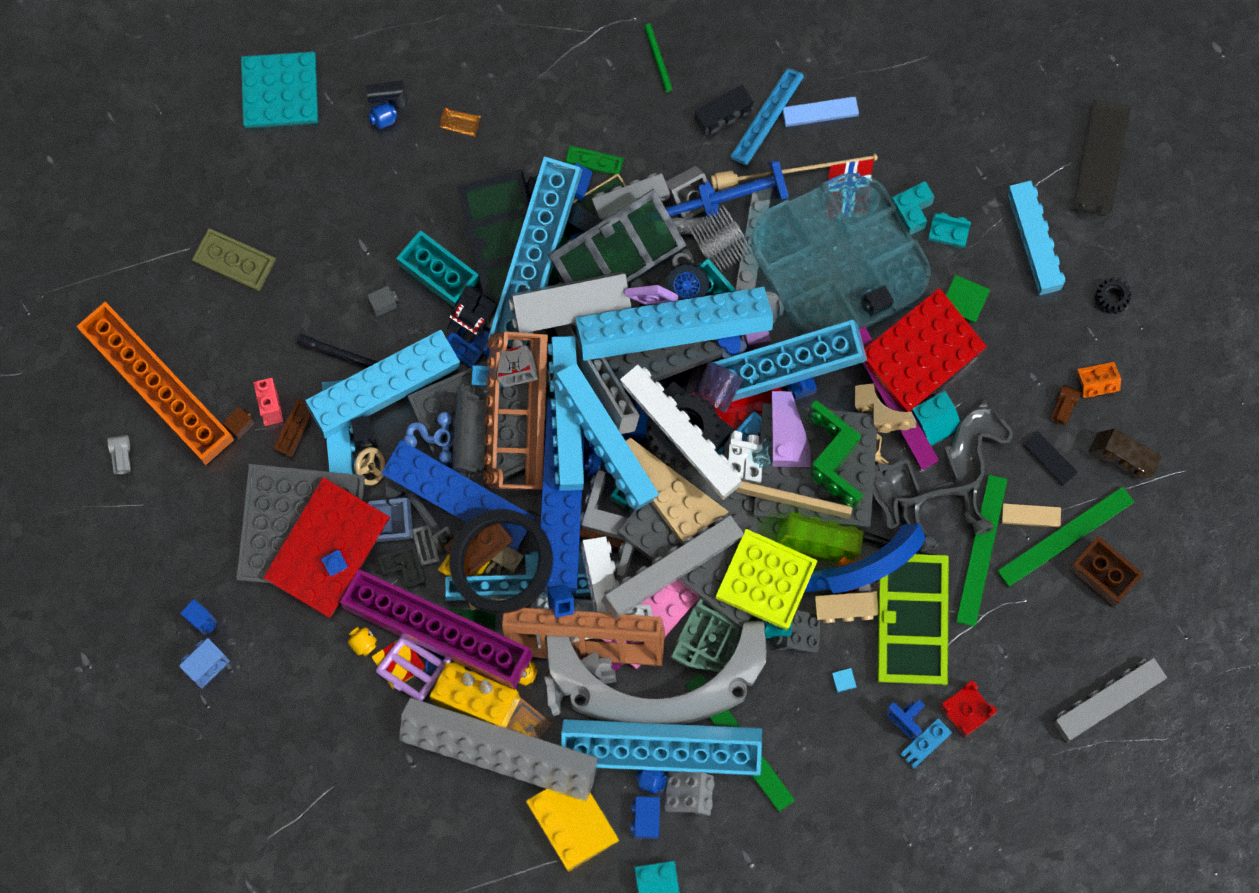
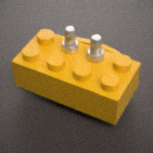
(474, 695)

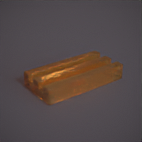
(444, 119)

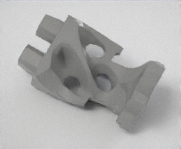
(599, 667)

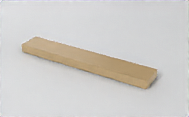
(794, 499)

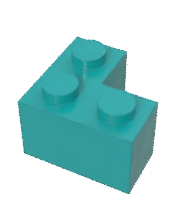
(910, 205)

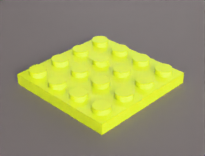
(766, 579)

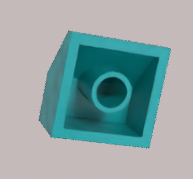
(937, 418)
(657, 878)

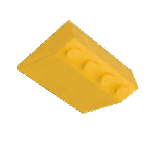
(572, 826)

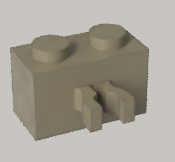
(507, 558)

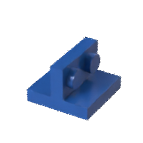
(905, 718)

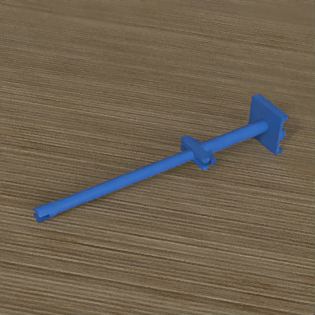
(711, 199)

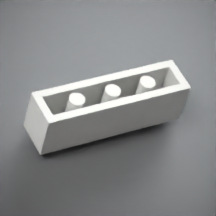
(598, 570)

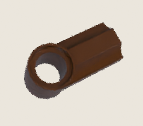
(1066, 400)

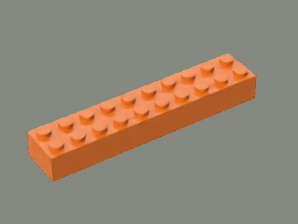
(155, 383)

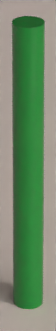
(658, 58)

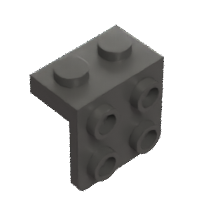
(804, 634)

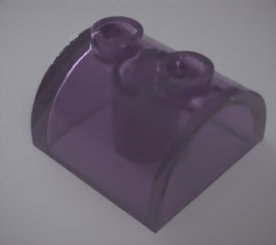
(717, 386)

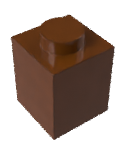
(238, 422)

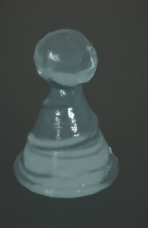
(762, 458)

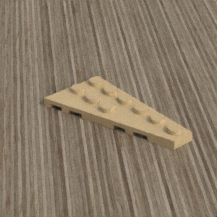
(679, 501)

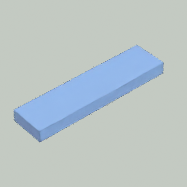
(820, 111)

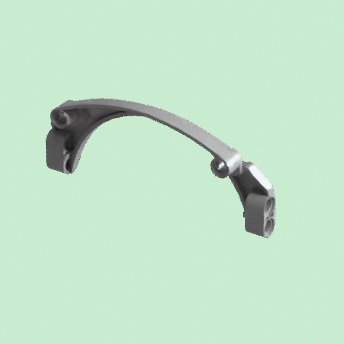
(704, 702)

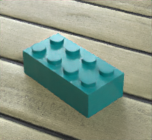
(437, 268)

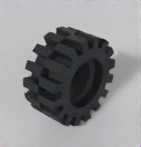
(1113, 284)

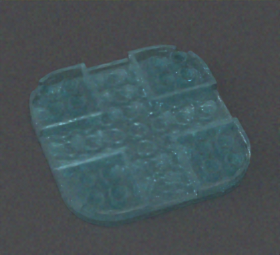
(837, 248)

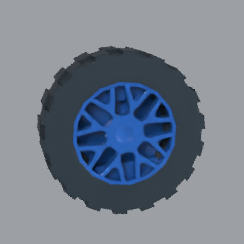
(688, 281)

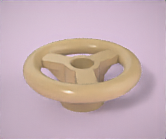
(367, 465)

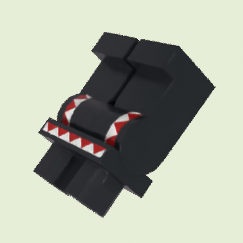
(472, 313)

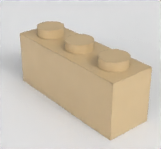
(847, 606)

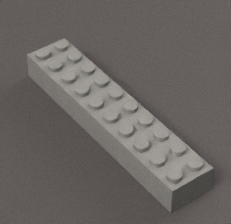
(498, 749)

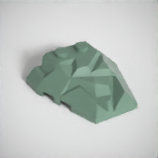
(706, 639)

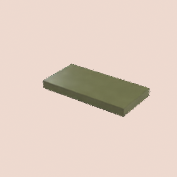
(233, 259)

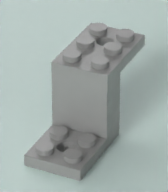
(606, 524)

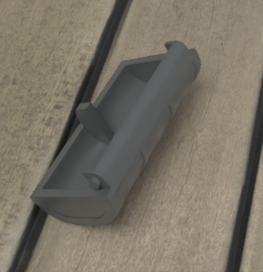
(469, 432)

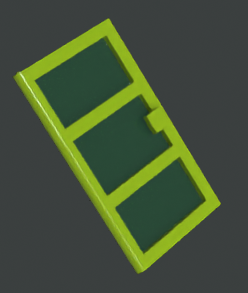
(914, 622)

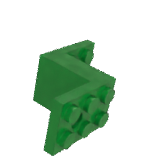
(835, 455)

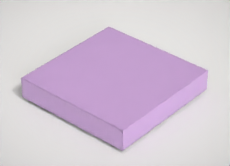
(651, 295)

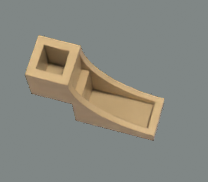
(885, 419)

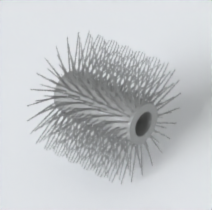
(720, 239)

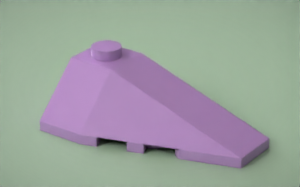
(789, 438)

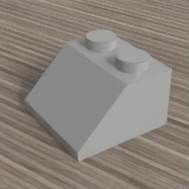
(685, 188)

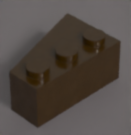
(1125, 453)

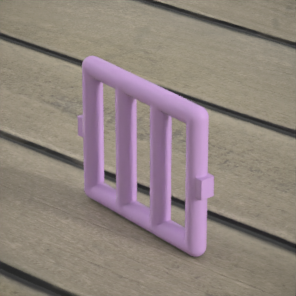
(399, 684)

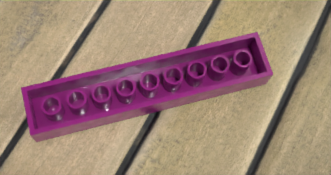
(436, 629)

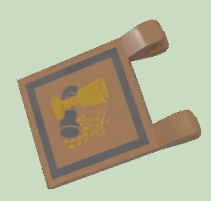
(528, 721)

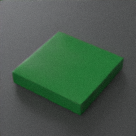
(967, 297)

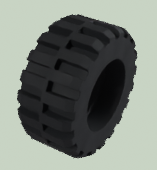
(693, 407)

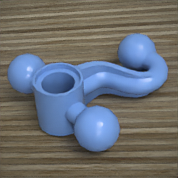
(444, 420)

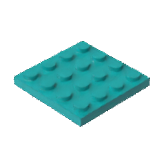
(279, 90)

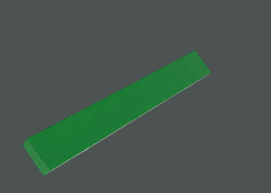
(1065, 537)
(981, 553)
(767, 779)

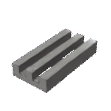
(429, 561)

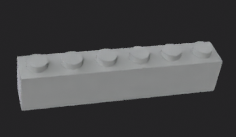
(1110, 699)

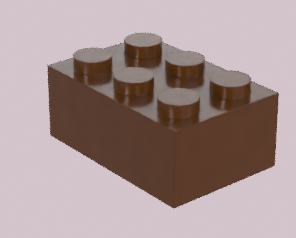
(1106, 571)

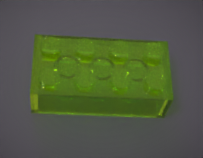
(819, 538)

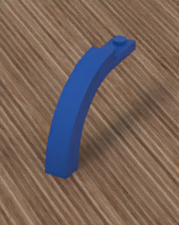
(872, 568)

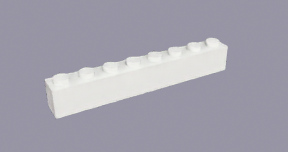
(681, 432)

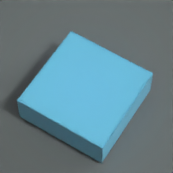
(844, 680)

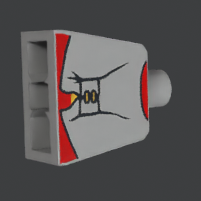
(516, 365)

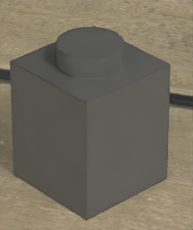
(383, 300)

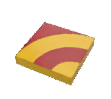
(395, 668)

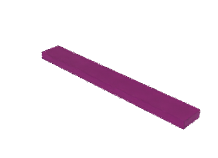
(914, 437)

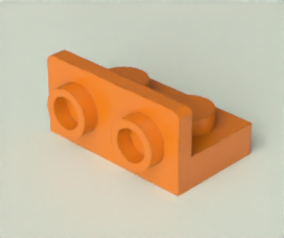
(1099, 379)

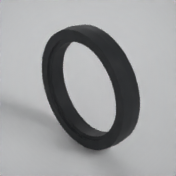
(470, 531)

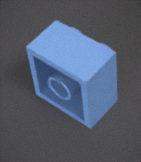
(204, 662)

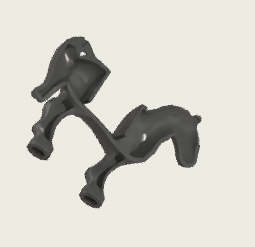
(965, 466)

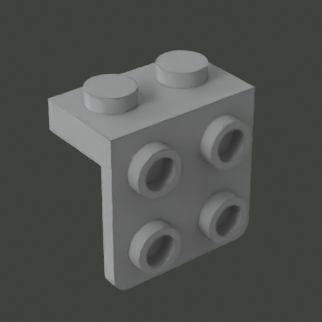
(689, 792)

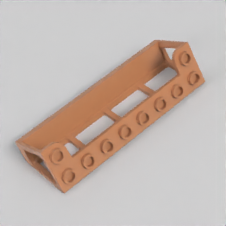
(535, 413)
(590, 625)

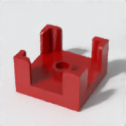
(967, 709)

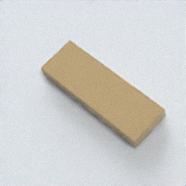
(1031, 515)

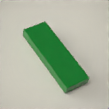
(594, 160)

